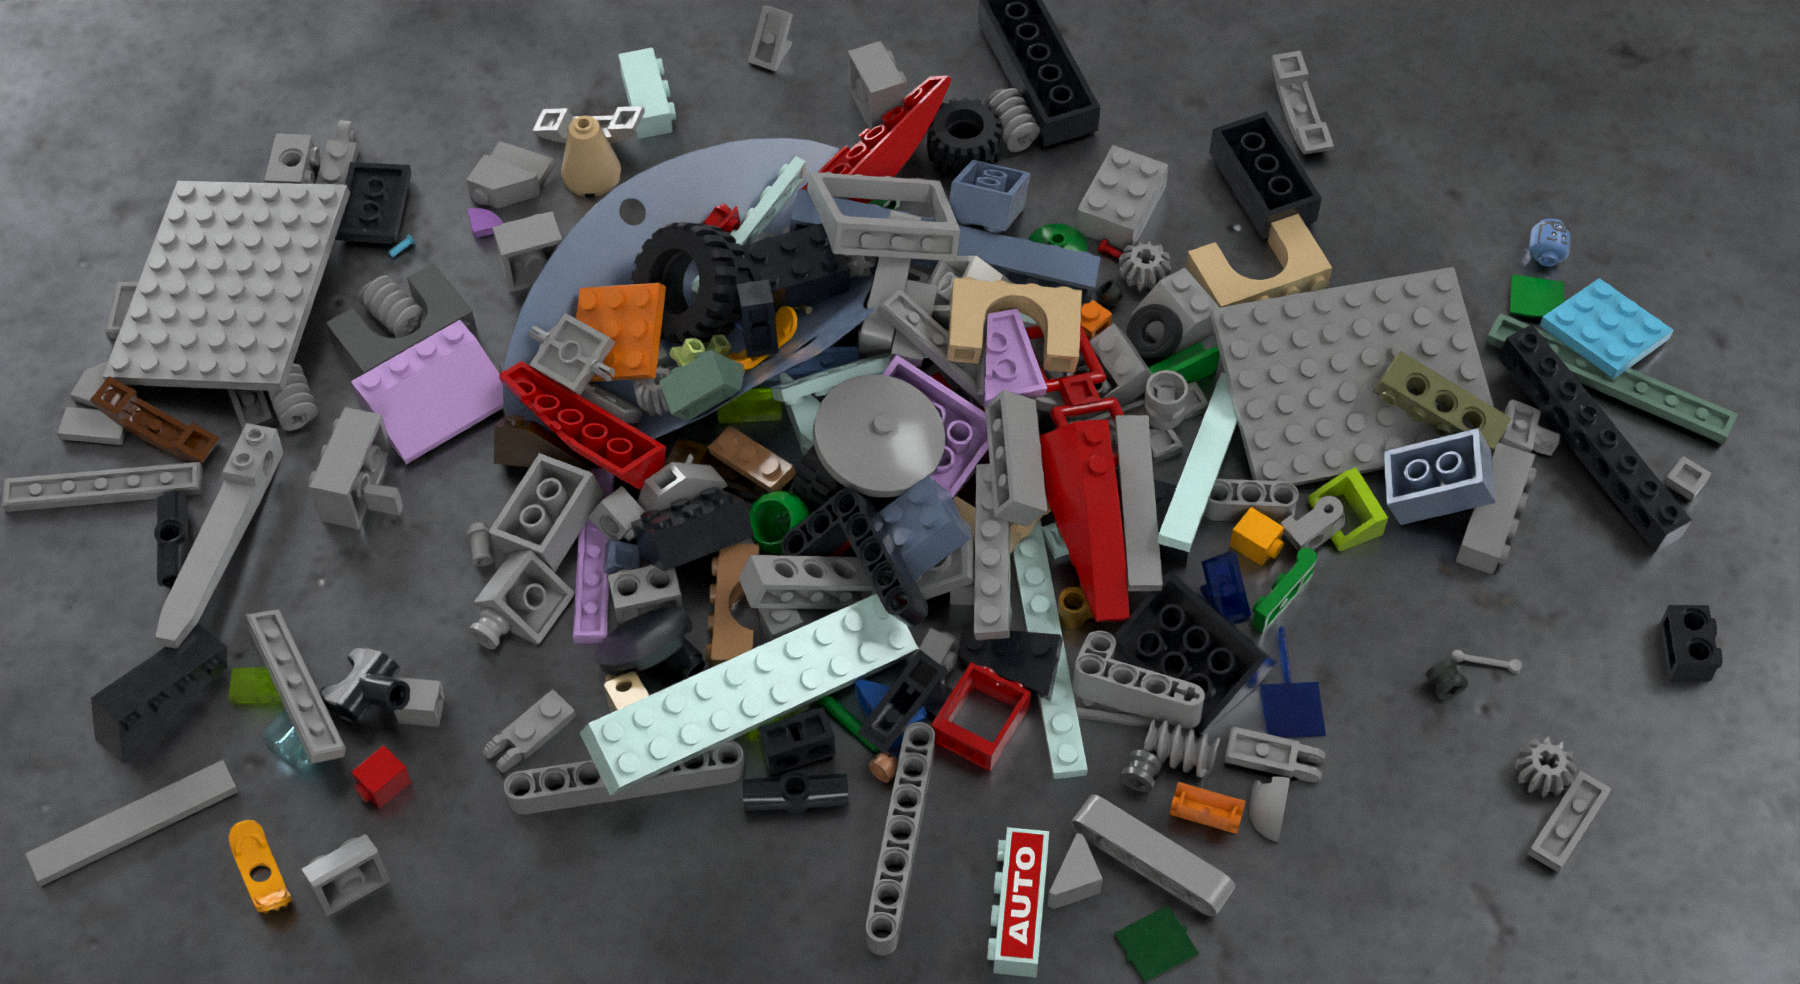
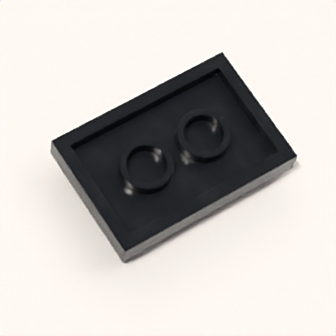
(374, 202)

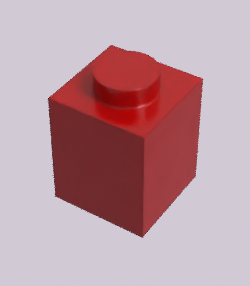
(380, 777)

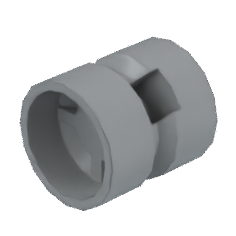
(1165, 399)

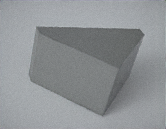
(1077, 876)

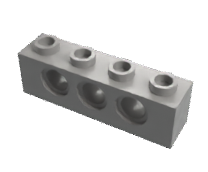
(804, 582)

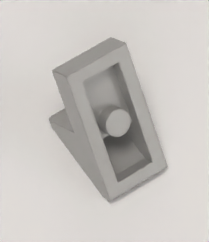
(770, 38)

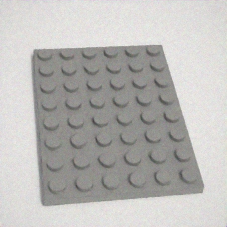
(228, 285)
(1310, 365)

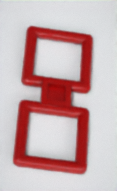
(1079, 390)

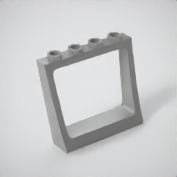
(885, 236)

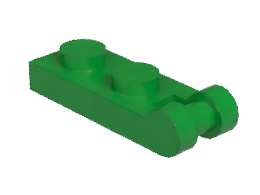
(1284, 590)

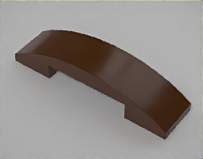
(152, 424)

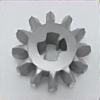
(1144, 265)
(650, 394)
(1545, 767)

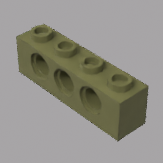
(1435, 388)

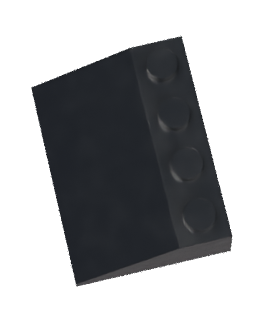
(1192, 641)

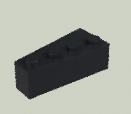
(155, 691)

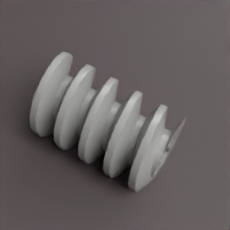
(1016, 118)
(391, 306)
(294, 404)
(1181, 748)

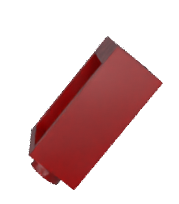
(967, 743)

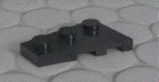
(1023, 657)

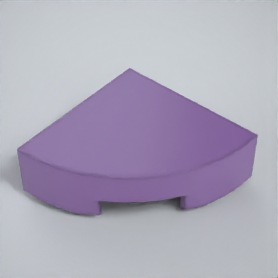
(482, 221)

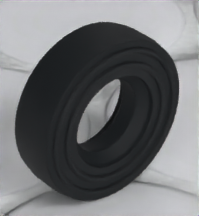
(1172, 331)

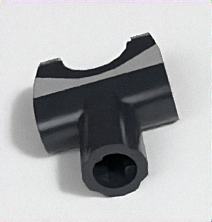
(367, 685)

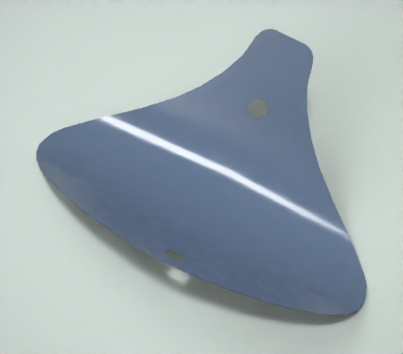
(681, 189)

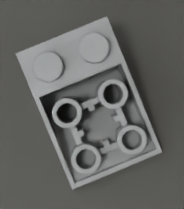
(1122, 365)

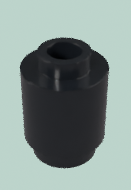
(685, 661)

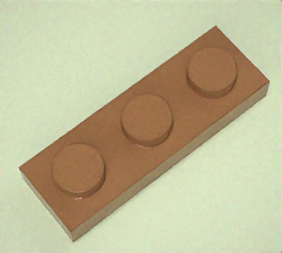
(752, 460)

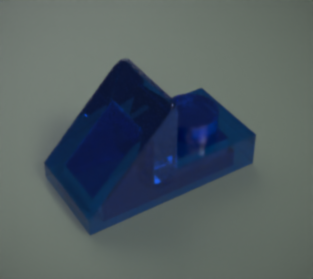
(1225, 586)

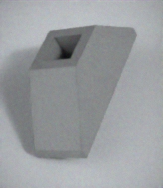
(677, 482)

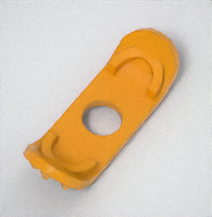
(785, 325)
(252, 850)

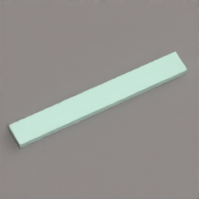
(1200, 470)

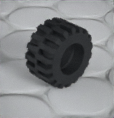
(963, 119)
(813, 481)

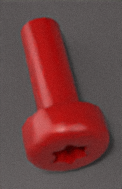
(1103, 246)

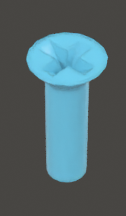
(401, 246)

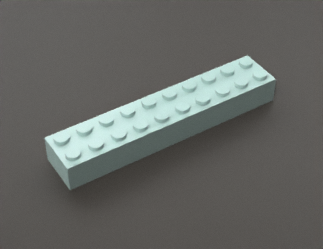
(745, 693)

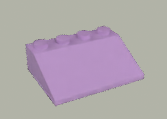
(432, 391)
(963, 426)

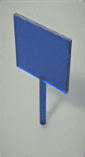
(1292, 707)

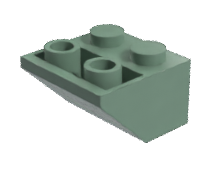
(701, 384)

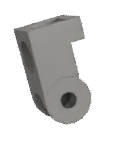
(1316, 525)

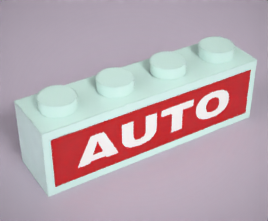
(1021, 902)

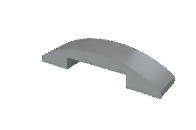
(1298, 103)
(554, 123)

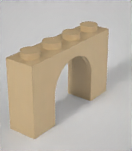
(1296, 249)
(1053, 309)

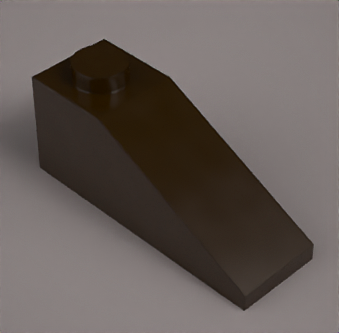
(521, 440)

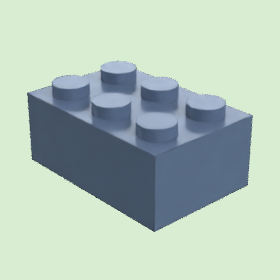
(988, 195)
(1439, 476)
(924, 525)

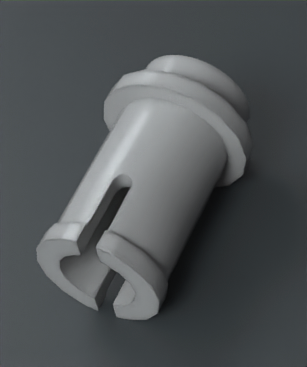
(480, 544)

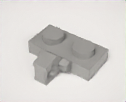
(1525, 432)

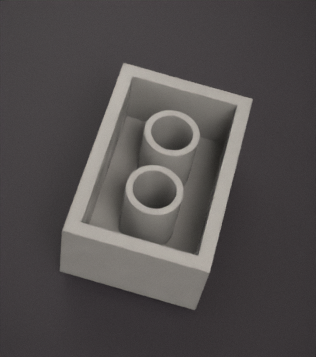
(1121, 197)
(348, 462)
(547, 510)

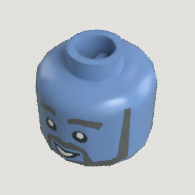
(1549, 242)

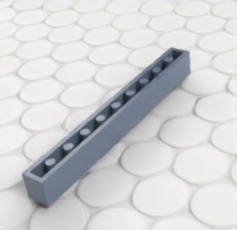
(1013, 257)

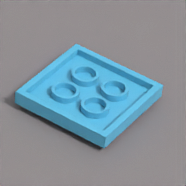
(1606, 328)

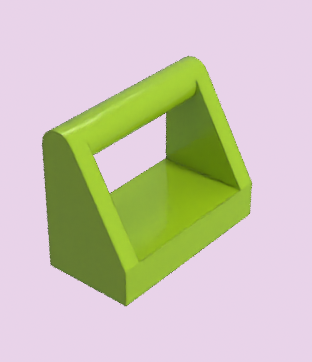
(1362, 502)

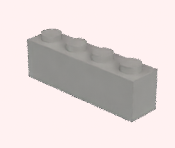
(1015, 458)
(1492, 523)

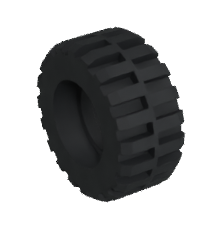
(719, 269)

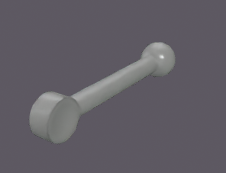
(1513, 666)

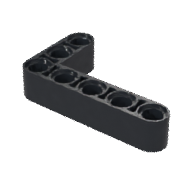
(856, 520)

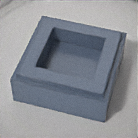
(620, 556)

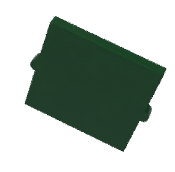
(1156, 944)

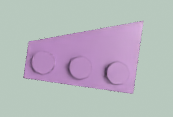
(1010, 358)

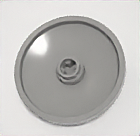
(878, 435)

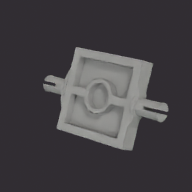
(572, 353)

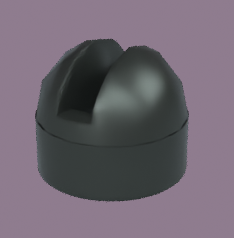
(1109, 293)

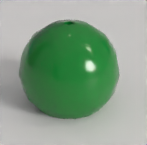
(771, 519)

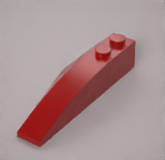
(891, 143)
(586, 426)
(1087, 511)

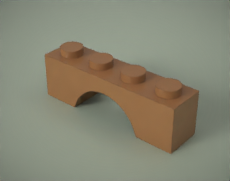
(729, 636)

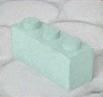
(645, 88)

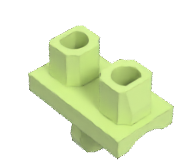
(692, 347)

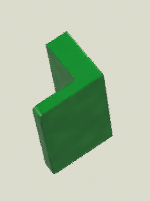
(1191, 363)

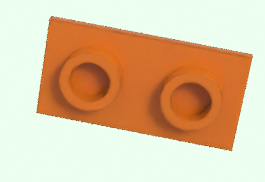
(1207, 807)

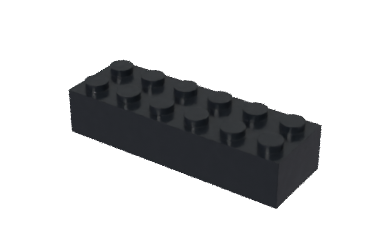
(1040, 67)

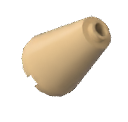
(589, 159)

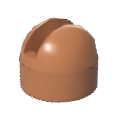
(884, 766)

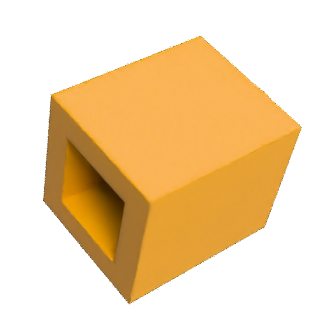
(1257, 537)

